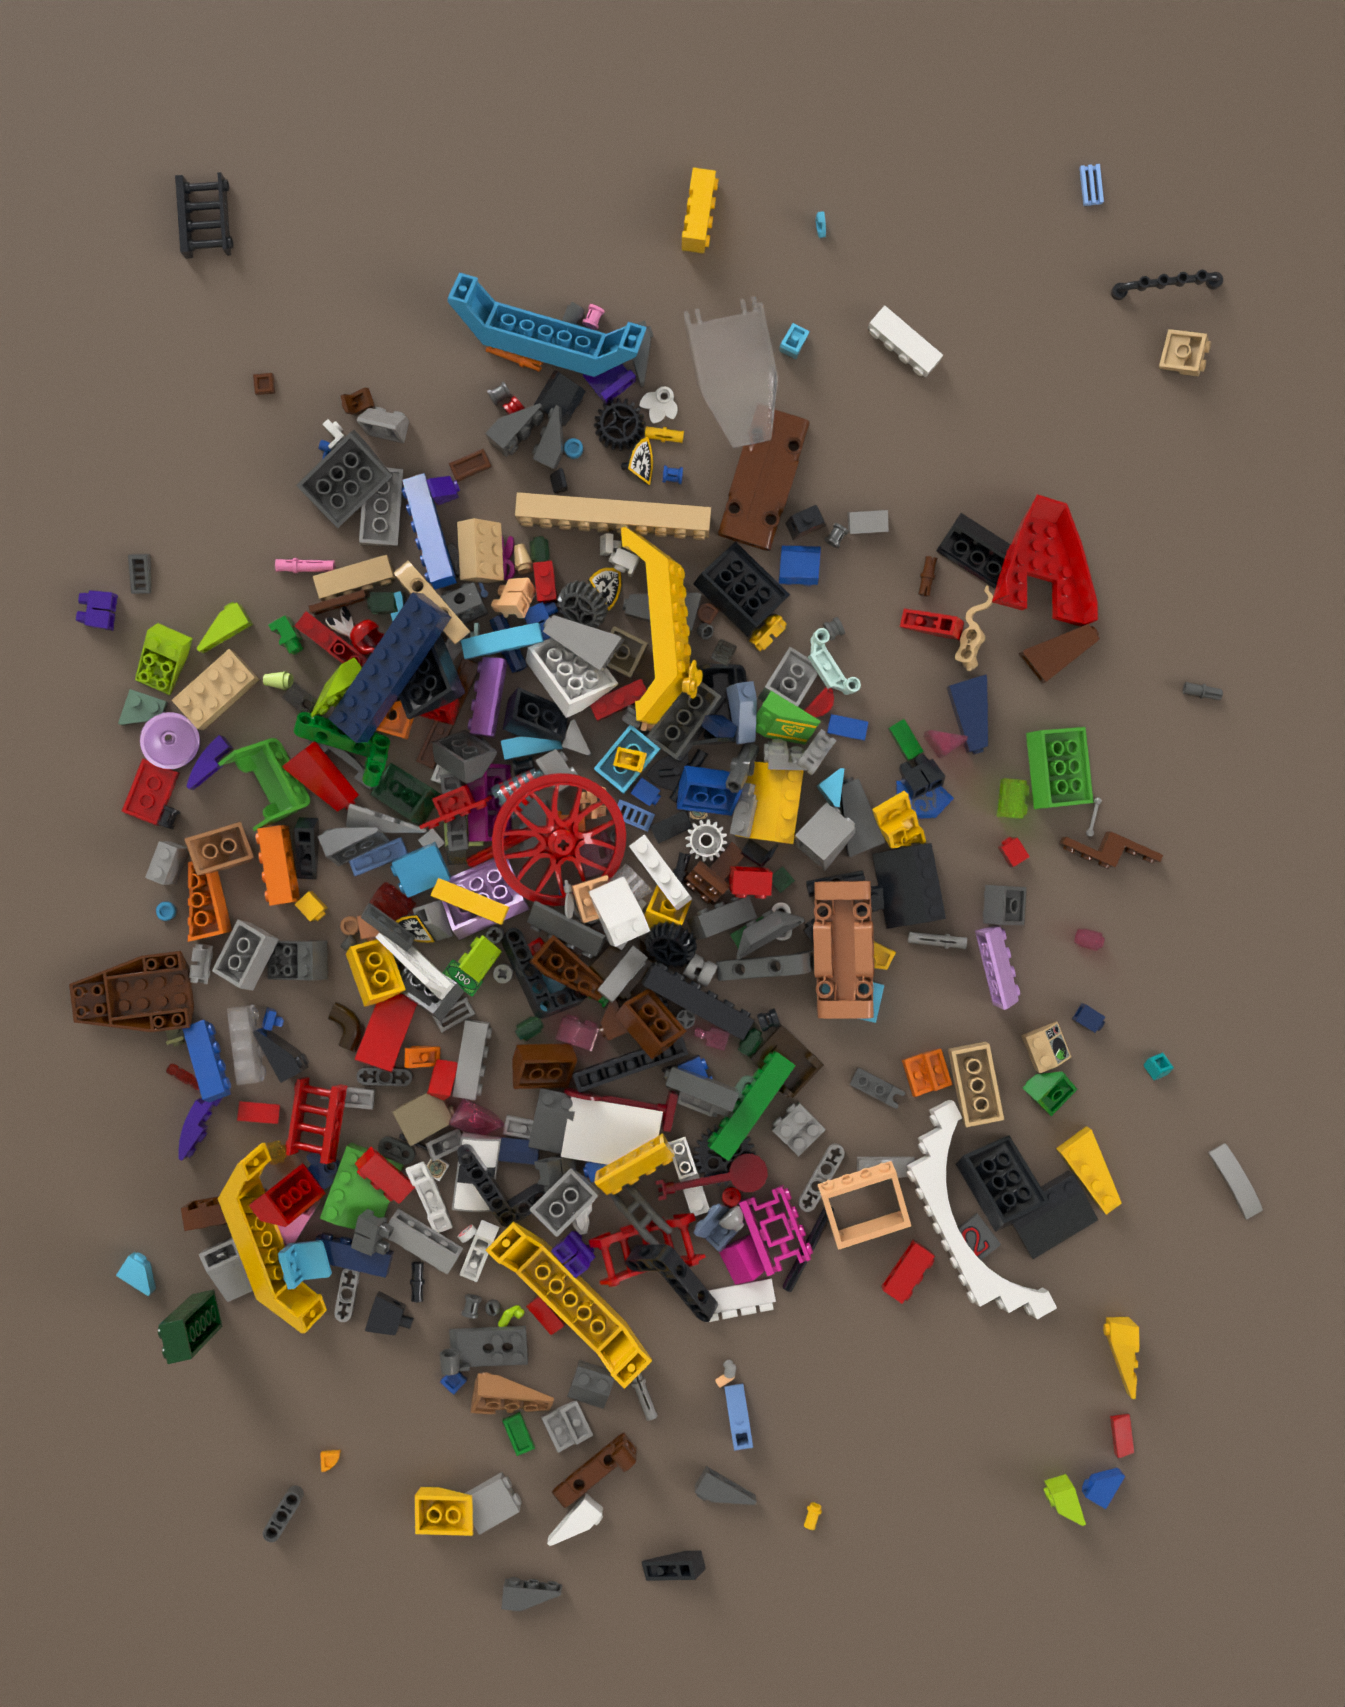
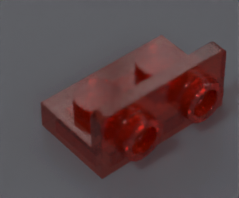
(392, 901)

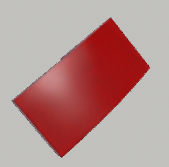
(258, 1112)

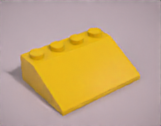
(777, 803)
(634, 1164)

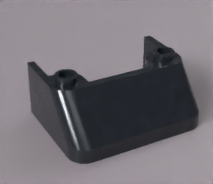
(718, 678)

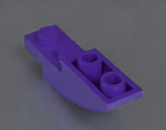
(194, 1128)

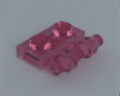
(591, 852)

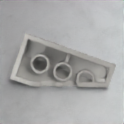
(365, 818)

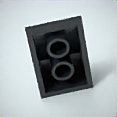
(534, 717)
(282, 1056)

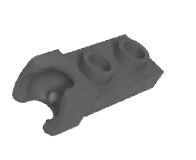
(876, 1087)

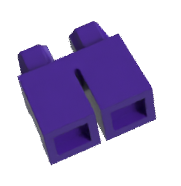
(98, 618)
(576, 1252)

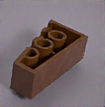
(203, 1213)

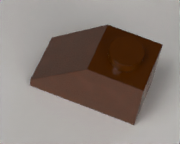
(611, 1026)

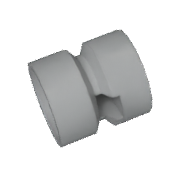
(706, 973)

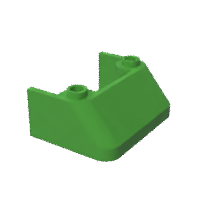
(281, 788)

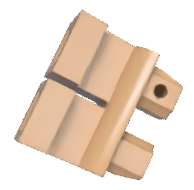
(514, 597)

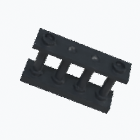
(185, 207)

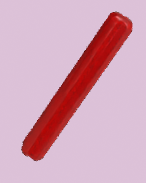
(487, 853)

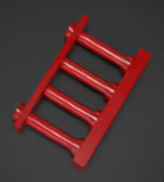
(333, 1123)

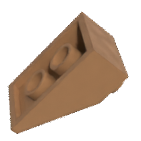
(219, 849)

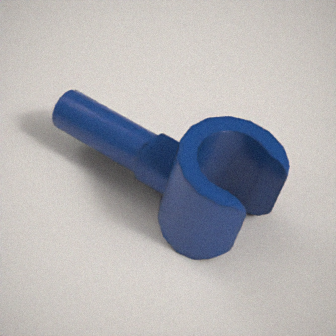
(323, 446)

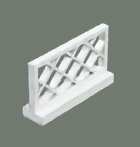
(420, 967)

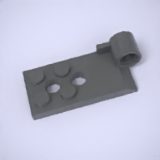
(468, 1348)

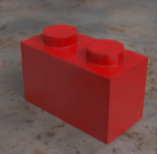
(545, 582)

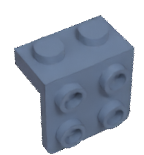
(712, 1231)

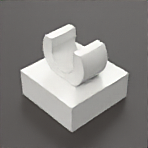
(607, 544)

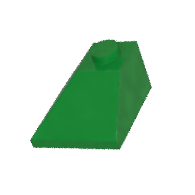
(1050, 1090)

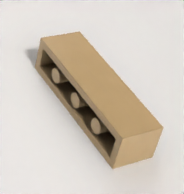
(354, 578)

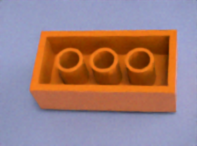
(278, 865)

